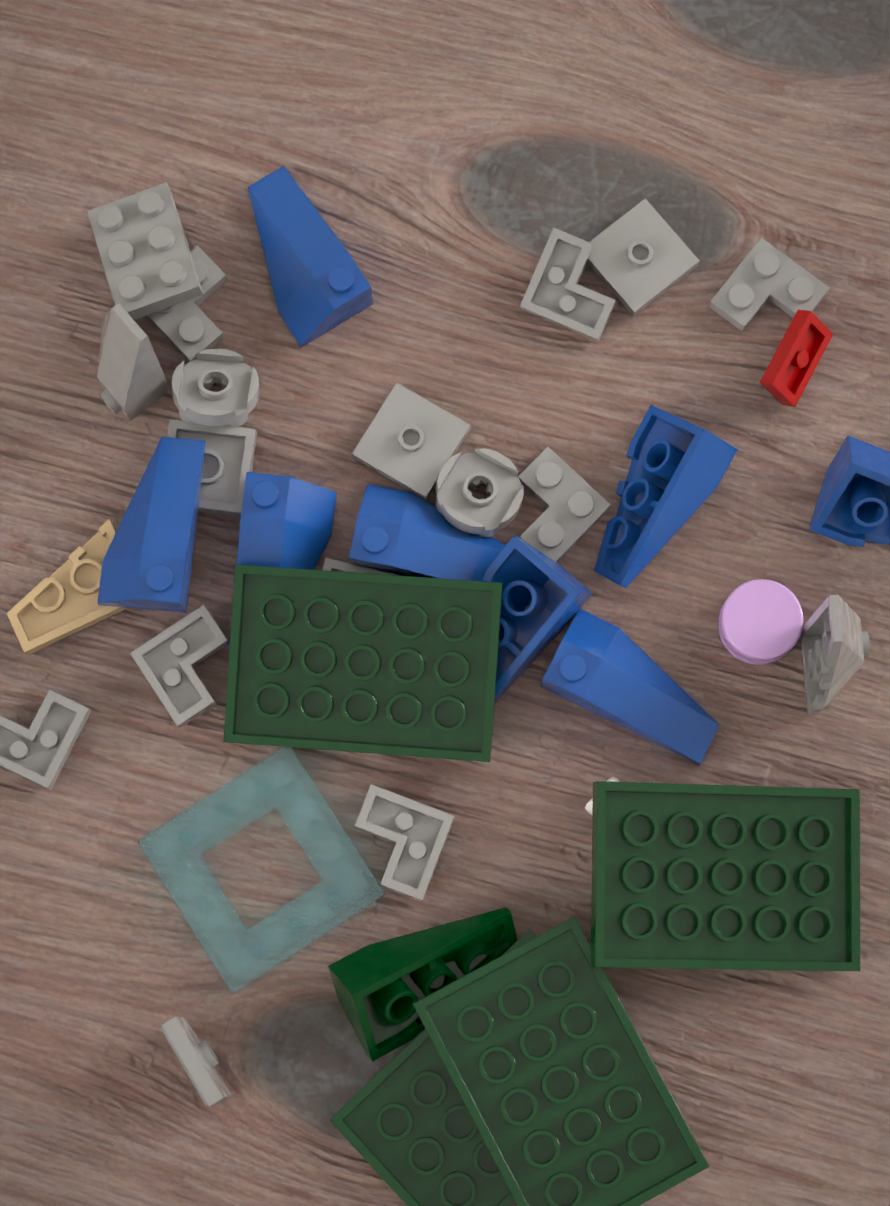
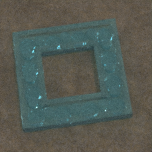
(177, 852)

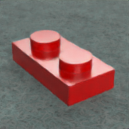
(796, 358)

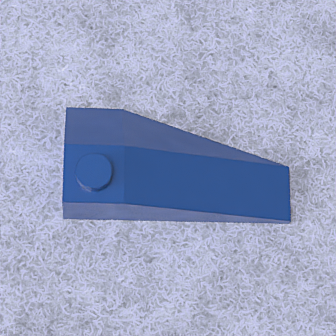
(306, 262)
(668, 480)
(855, 496)
(284, 522)
(411, 538)
(155, 541)
(535, 606)
(620, 682)

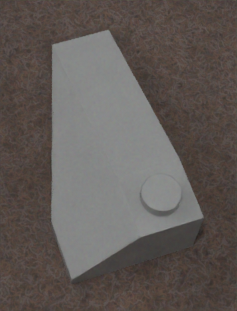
(128, 365)
(831, 651)

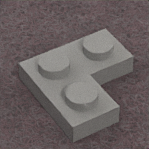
(763, 277)
(555, 291)
(185, 322)
(570, 505)
(170, 660)
(45, 746)
(417, 834)

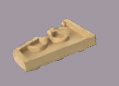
(65, 599)

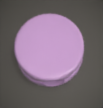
(760, 622)

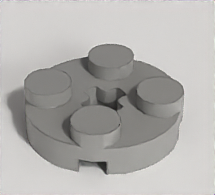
(218, 408)
(473, 514)

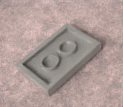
(145, 252)

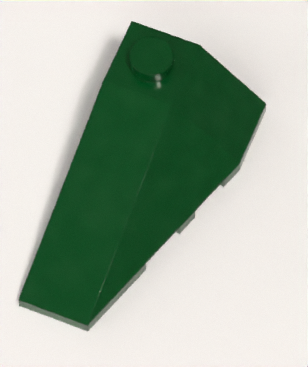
(389, 976)

